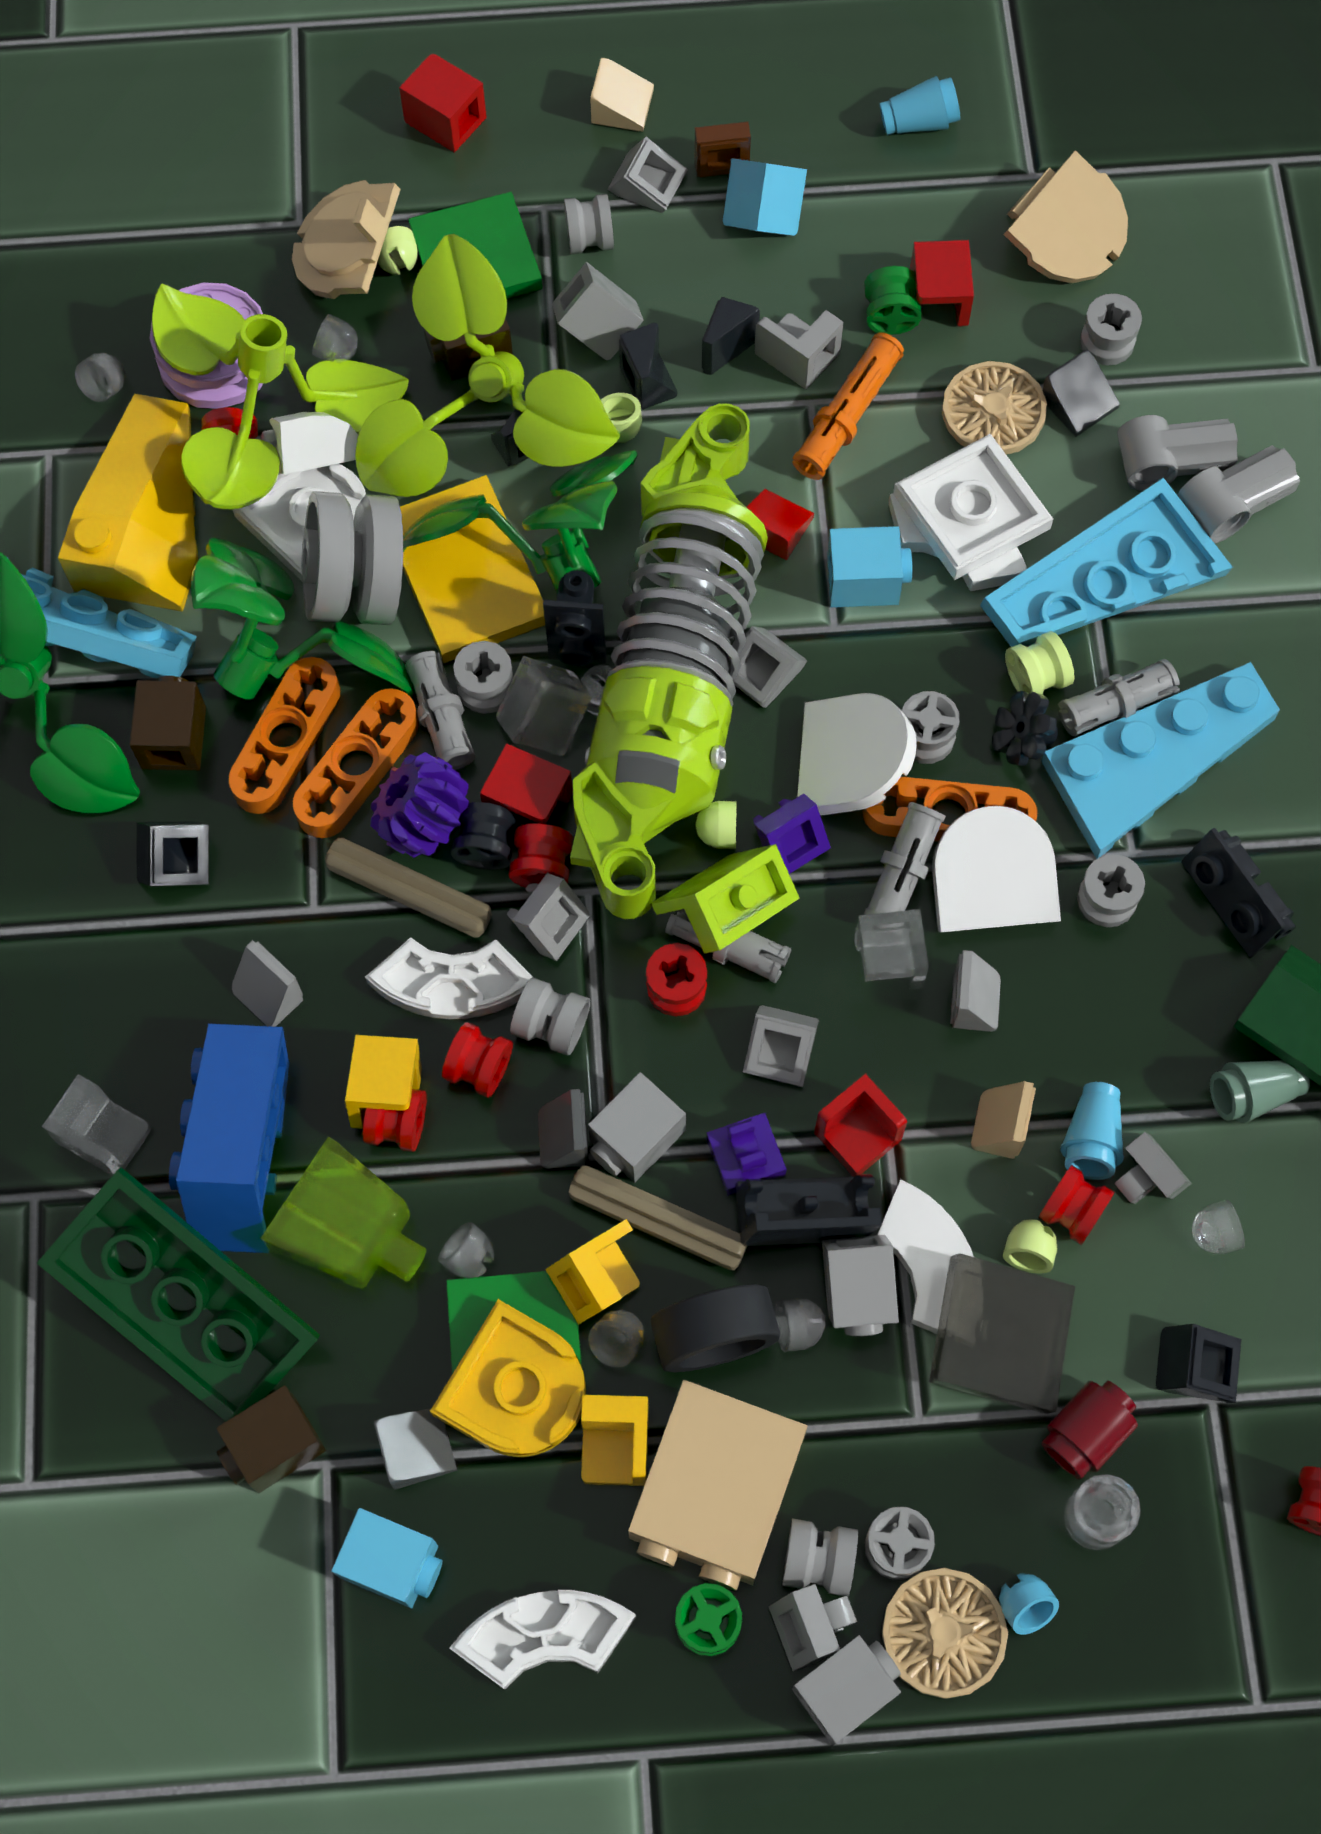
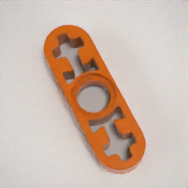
(251, 763)
(318, 786)
(967, 794)

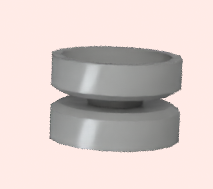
(352, 558)

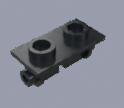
(575, 623)
(1226, 879)

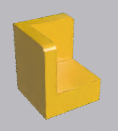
(381, 1075)
(594, 1274)
(614, 1440)

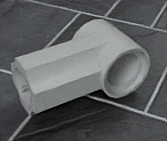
(1166, 451)
(1228, 498)

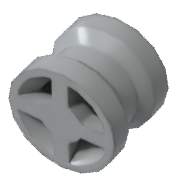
(588, 224)
(1101, 339)
(488, 690)
(932, 713)
(1105, 904)
(902, 1531)

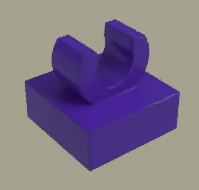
(795, 831)
(746, 1152)

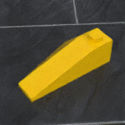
(137, 513)

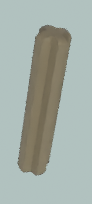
(408, 887)
(657, 1217)

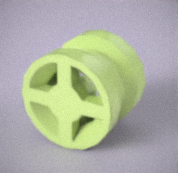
(1040, 664)

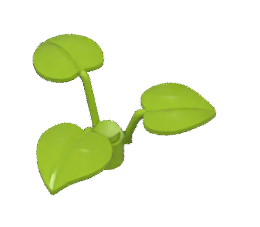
(202, 331)
(561, 411)

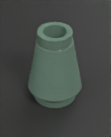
(1254, 1088)

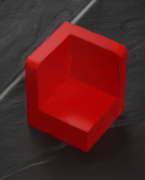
(443, 102)
(944, 275)
(527, 784)
(860, 1126)

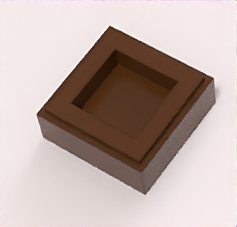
(718, 145)

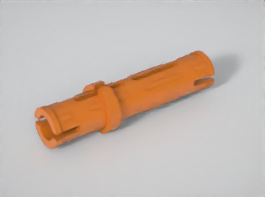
(837, 423)

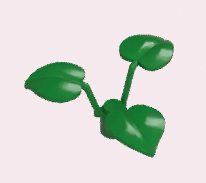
(583, 507)
(240, 583)
(81, 763)

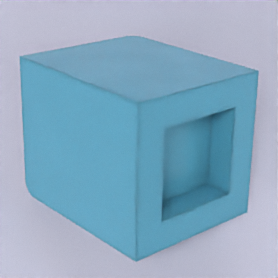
(764, 197)

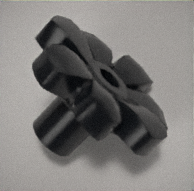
(1025, 728)

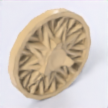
(997, 402)
(945, 1633)

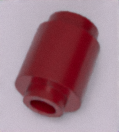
(1090, 1428)

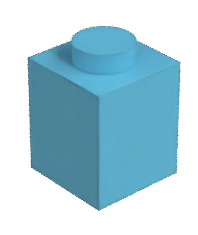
(867, 566)
(388, 1559)

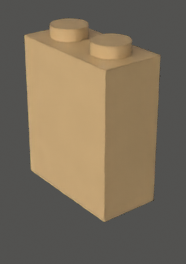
(716, 1485)

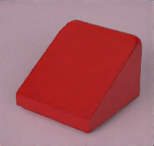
(783, 522)

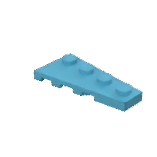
(1117, 564)
(130, 638)
(1139, 762)

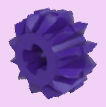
(419, 805)

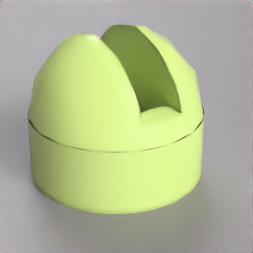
(398, 250)
(624, 413)
(718, 825)
(1031, 1247)

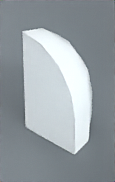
(311, 441)

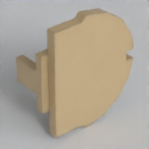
(1070, 222)
(344, 238)

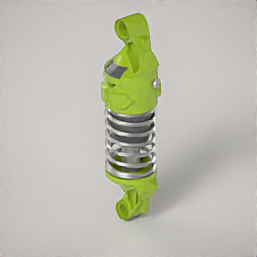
(673, 683)

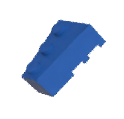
(231, 1134)

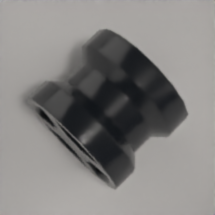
(484, 836)

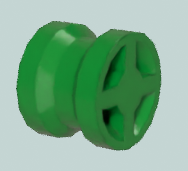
(892, 300)
(712, 1604)

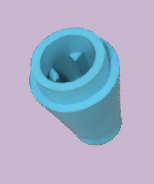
(922, 108)
(1095, 1132)

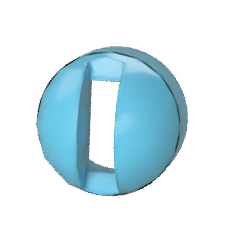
(1028, 1604)

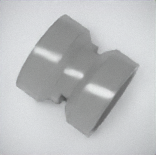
(550, 1016)
(820, 1557)

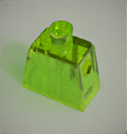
(344, 1222)

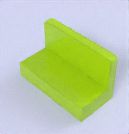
(732, 896)

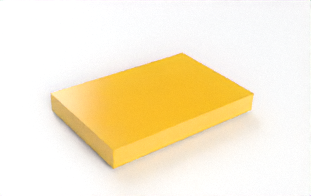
(472, 580)

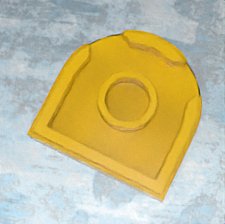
(514, 1386)

